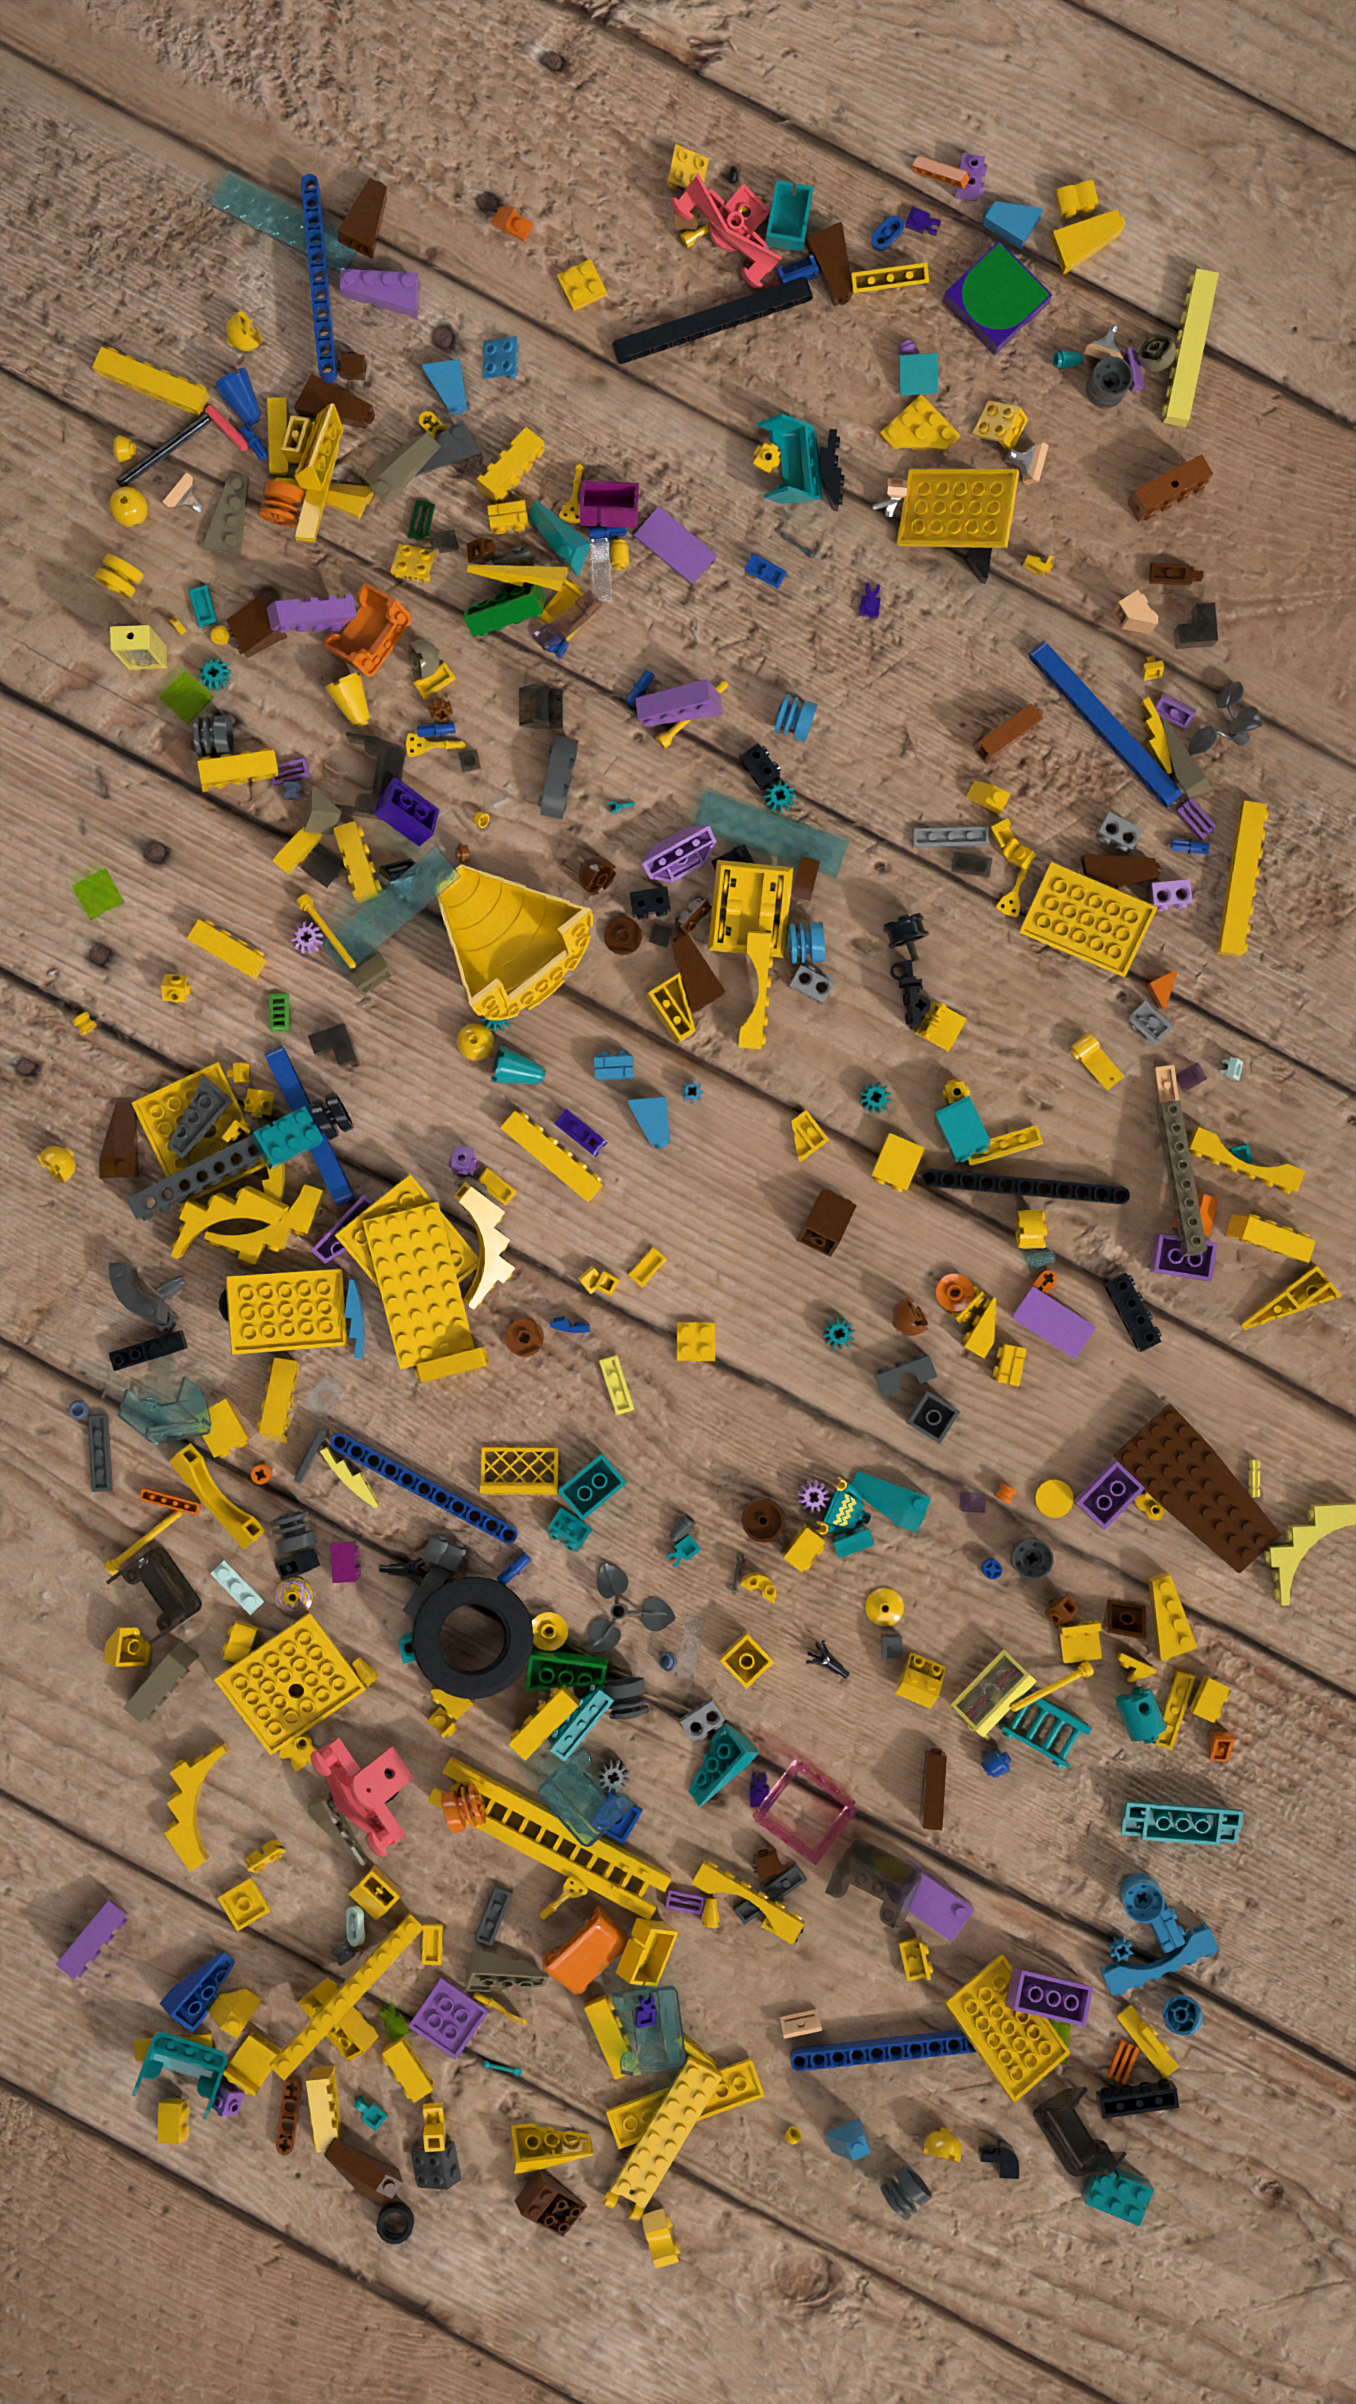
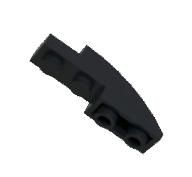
(830, 472)
(148, 1350)

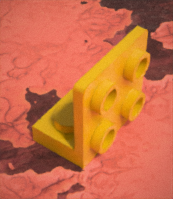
(1001, 423)
(1080, 1641)

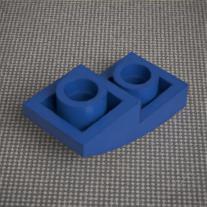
(564, 1325)

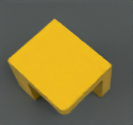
(1001, 833)

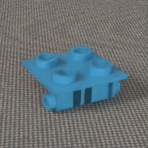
(500, 358)

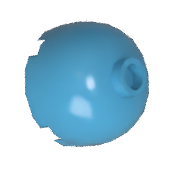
(1182, 2015)

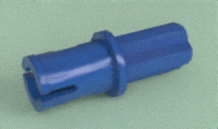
(254, 442)
(606, 532)
(640, 687)
(436, 729)
(1190, 846)
(514, 1568)

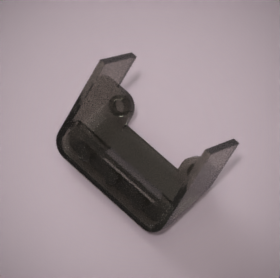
(389, 765)
(165, 1585)
(1071, 2139)

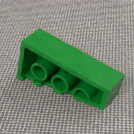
(505, 609)
(557, 1669)

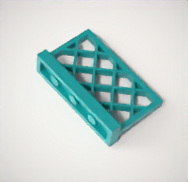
(578, 1724)

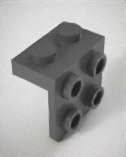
(518, 557)
(436, 2168)

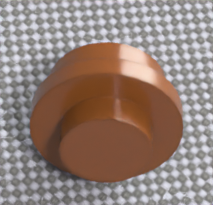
(462, 852)

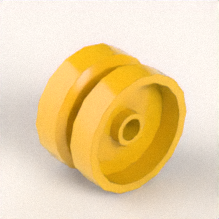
(118, 576)

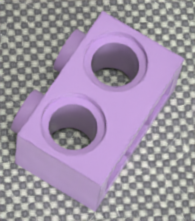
(1169, 890)

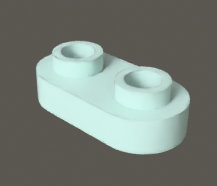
(355, 1926)

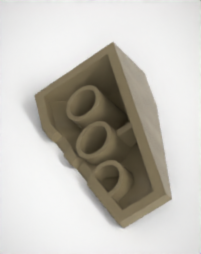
(395, 470)
(1186, 770)
(336, 1826)
(492, 1970)

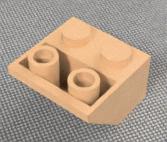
(1135, 614)

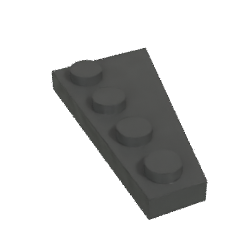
(456, 446)
(203, 1111)

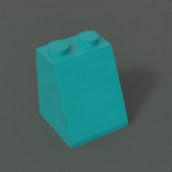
(962, 1129)

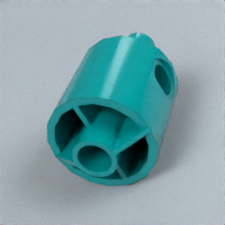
(1141, 1715)

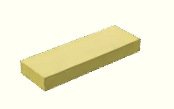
(616, 1384)

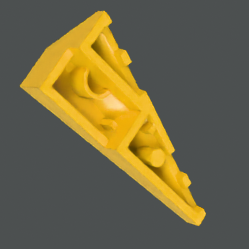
(343, 497)
(543, 576)
(1304, 1292)

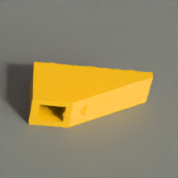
(982, 1335)

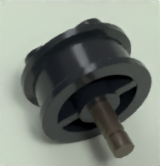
(906, 932)

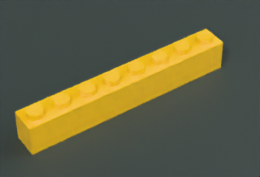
(1242, 879)

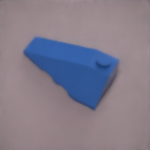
(192, 1996)

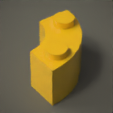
(660, 2238)

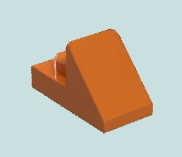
(512, 223)

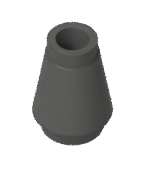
(170, 1287)
(682, 1527)

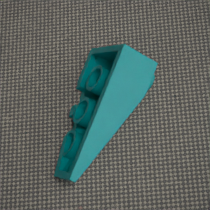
(564, 540)
(897, 1503)
(726, 1758)

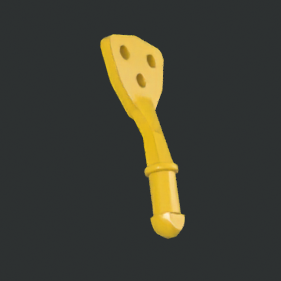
(573, 502)
(426, 745)
(1013, 895)
(567, 1893)
(490, 2002)

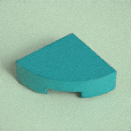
(1242, 1153)

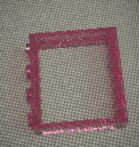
(832, 1833)

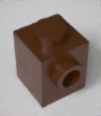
(352, 366)
(766, 1863)

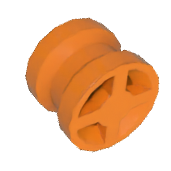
(265, 1474)
(1005, 1493)

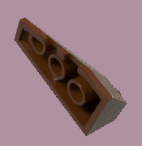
(120, 1146)
(365, 2173)

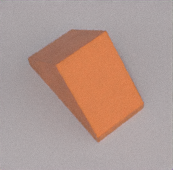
(1161, 989)
(1220, 1745)

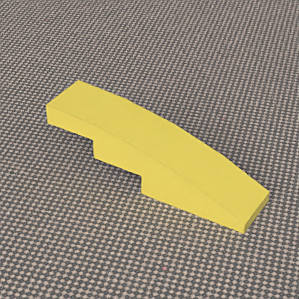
(356, 1483)

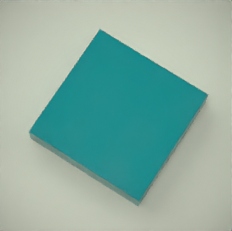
(918, 373)

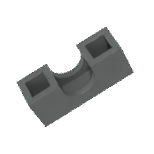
(888, 1379)

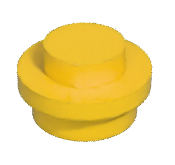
(220, 635)

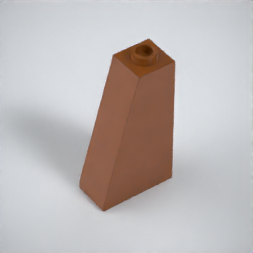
(1008, 733)

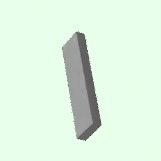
(950, 837)

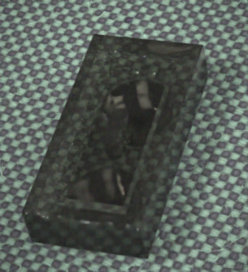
(971, 864)

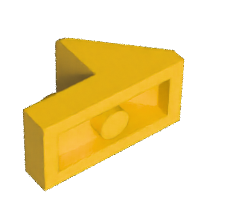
(1139, 1669)

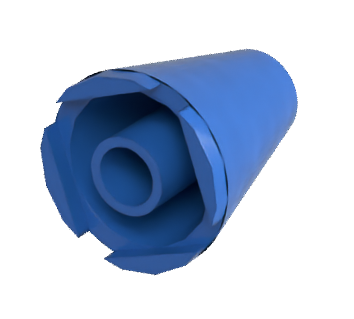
(239, 395)

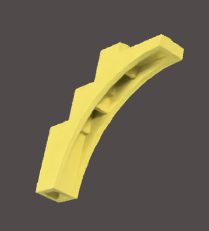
(1301, 1538)

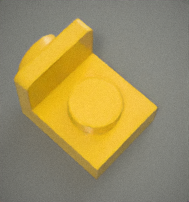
(1036, 565)
(1018, 854)
(233, 1131)
(442, 1722)

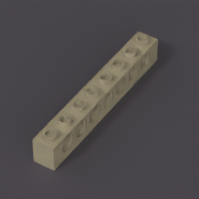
(1181, 1178)

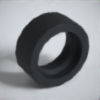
(392, 2238)

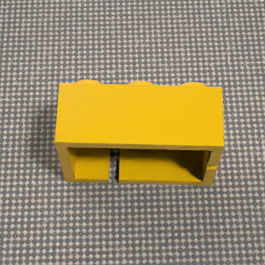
(646, 1952)

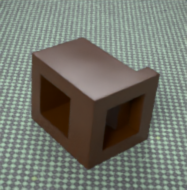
(485, 549)

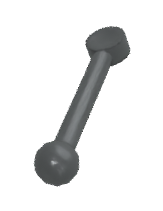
(811, 554)
(740, 1557)

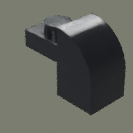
(1004, 2157)

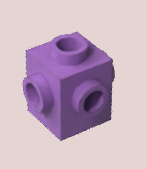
(463, 1161)
(227, 2100)

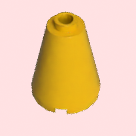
(350, 698)

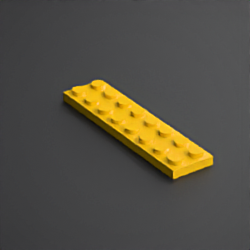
(736, 2088)

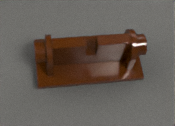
(699, 908)

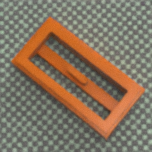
(1117, 2077)

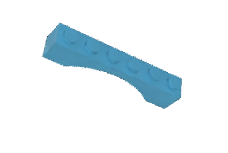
(1124, 1976)

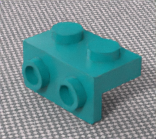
(853, 1542)

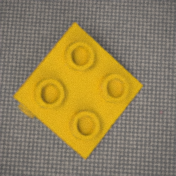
(685, 166)
(412, 562)
(941, 1026)

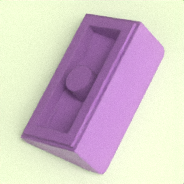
(1131, 358)
(1174, 710)

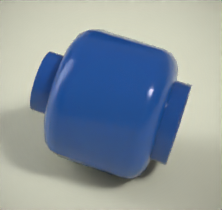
(996, 1763)

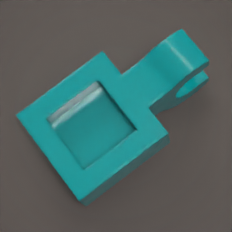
(372, 2114)

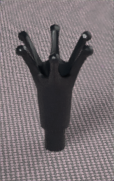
(404, 1570)
(828, 1661)

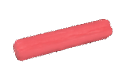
(226, 427)

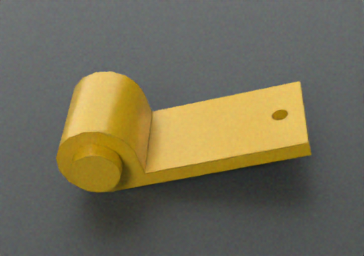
(1096, 1061)

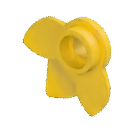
(1146, 1503)
(297, 1753)

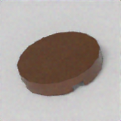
(623, 936)

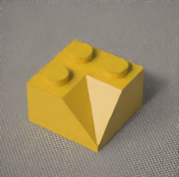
(803, 1548)
(746, 1659)

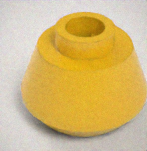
(123, 448)

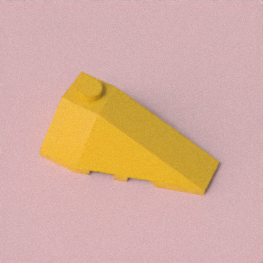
(542, 2147)

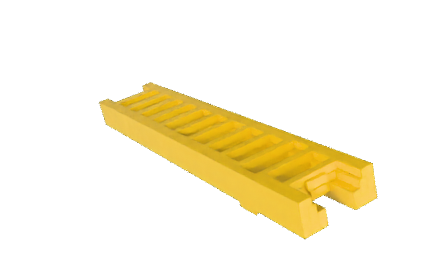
(550, 1857)

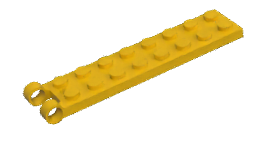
(664, 2136)

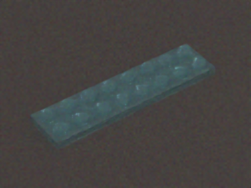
(276, 218)
(770, 833)
(394, 908)

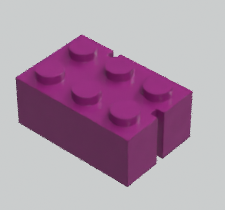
(609, 504)

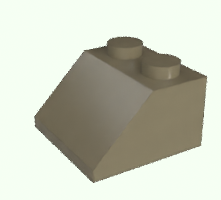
(371, 973)

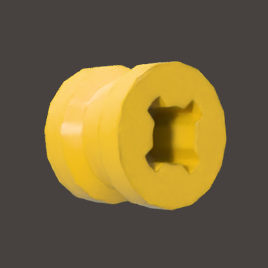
(84, 1023)

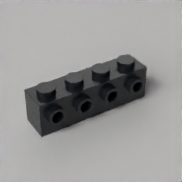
(1132, 1312)
(1137, 2099)

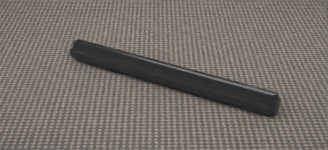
(163, 450)

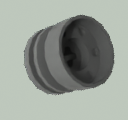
(1113, 373)
(210, 736)
(293, 1532)
(1037, 1568)
(627, 1703)
(906, 2192)

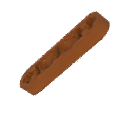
(286, 2115)

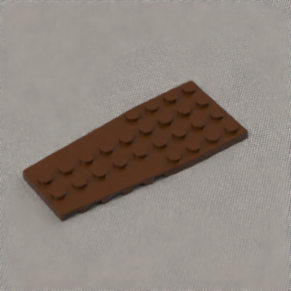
(1197, 1488)

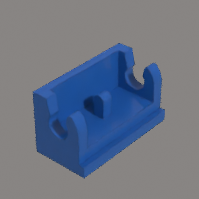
(805, 268)
(765, 571)

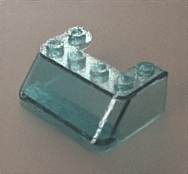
(580, 1802)
(658, 2045)

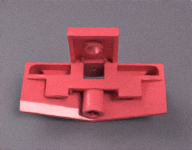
(728, 226)
(363, 1792)

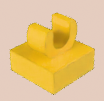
(1152, 669)
(240, 1073)

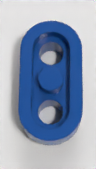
(886, 234)

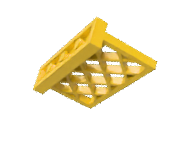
(515, 1487)

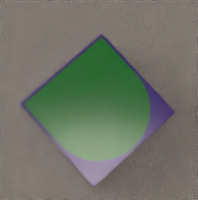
(997, 297)

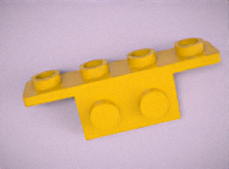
(1148, 2042)

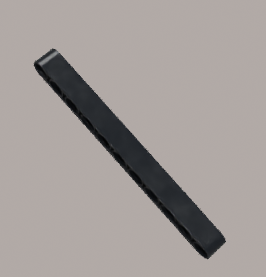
(712, 320)
(1033, 1191)

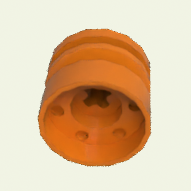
(281, 503)
(463, 1808)

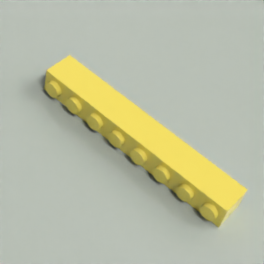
(1190, 348)

